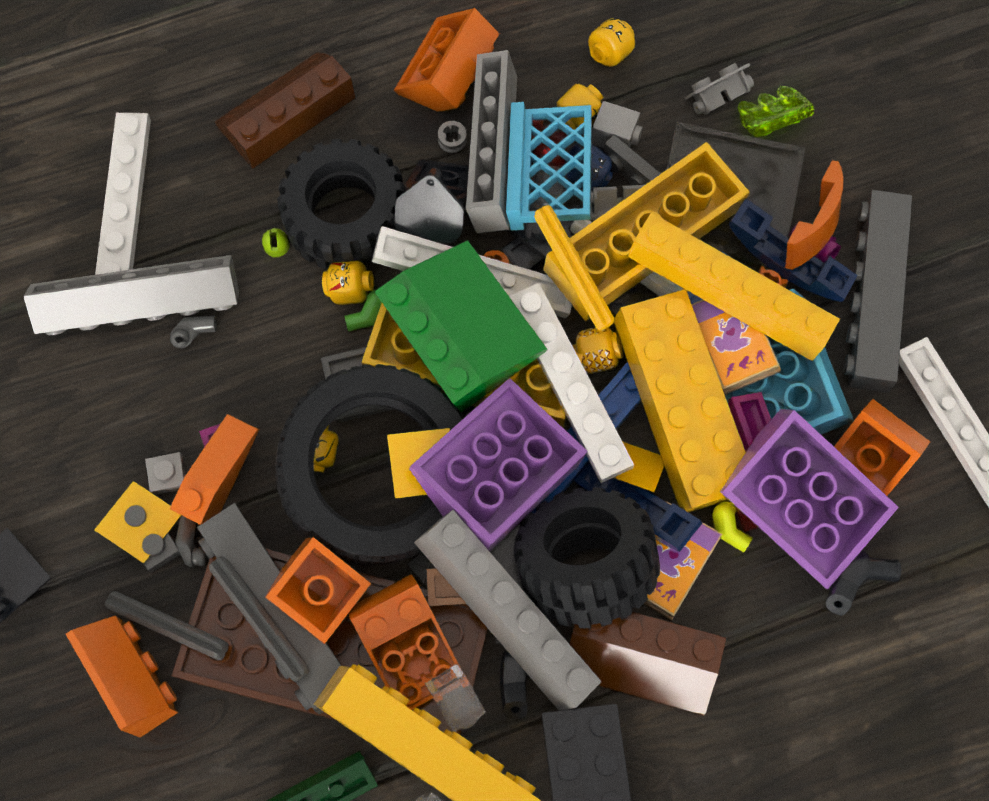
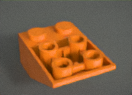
(403, 639)

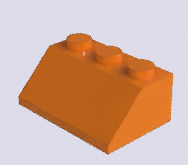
(447, 60)
(124, 674)

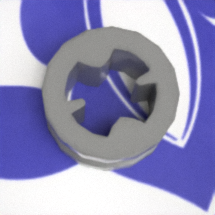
(449, 127)

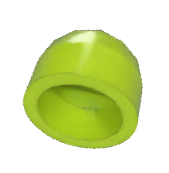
(282, 242)

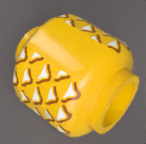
(599, 349)

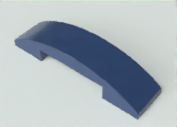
(767, 244)
(670, 522)

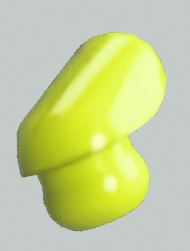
(725, 523)

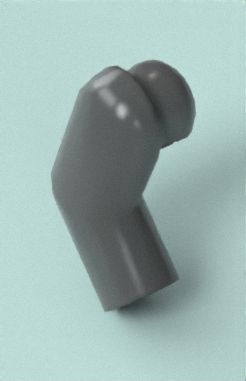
(190, 328)
(185, 543)

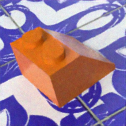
(881, 446)
(317, 589)

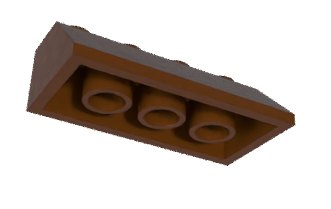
(287, 108)
(653, 660)

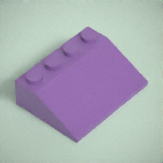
(498, 463)
(807, 496)

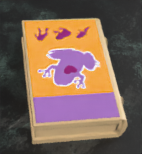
(736, 349)
(681, 570)

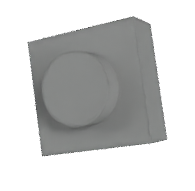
(165, 473)

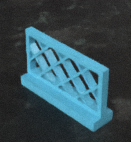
(521, 157)

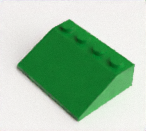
(461, 323)

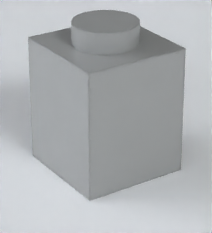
(618, 122)

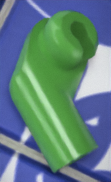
(367, 315)

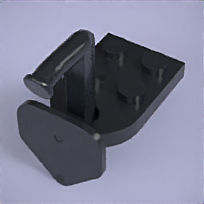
(433, 201)

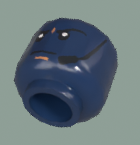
(600, 167)

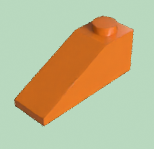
(214, 471)

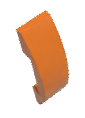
(811, 238)

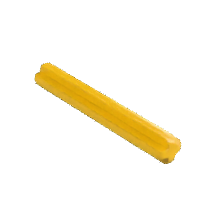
(574, 267)

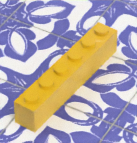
(733, 287)

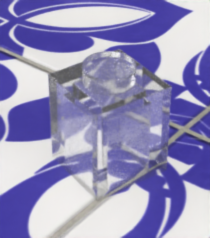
(456, 698)

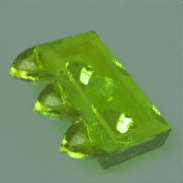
(774, 112)

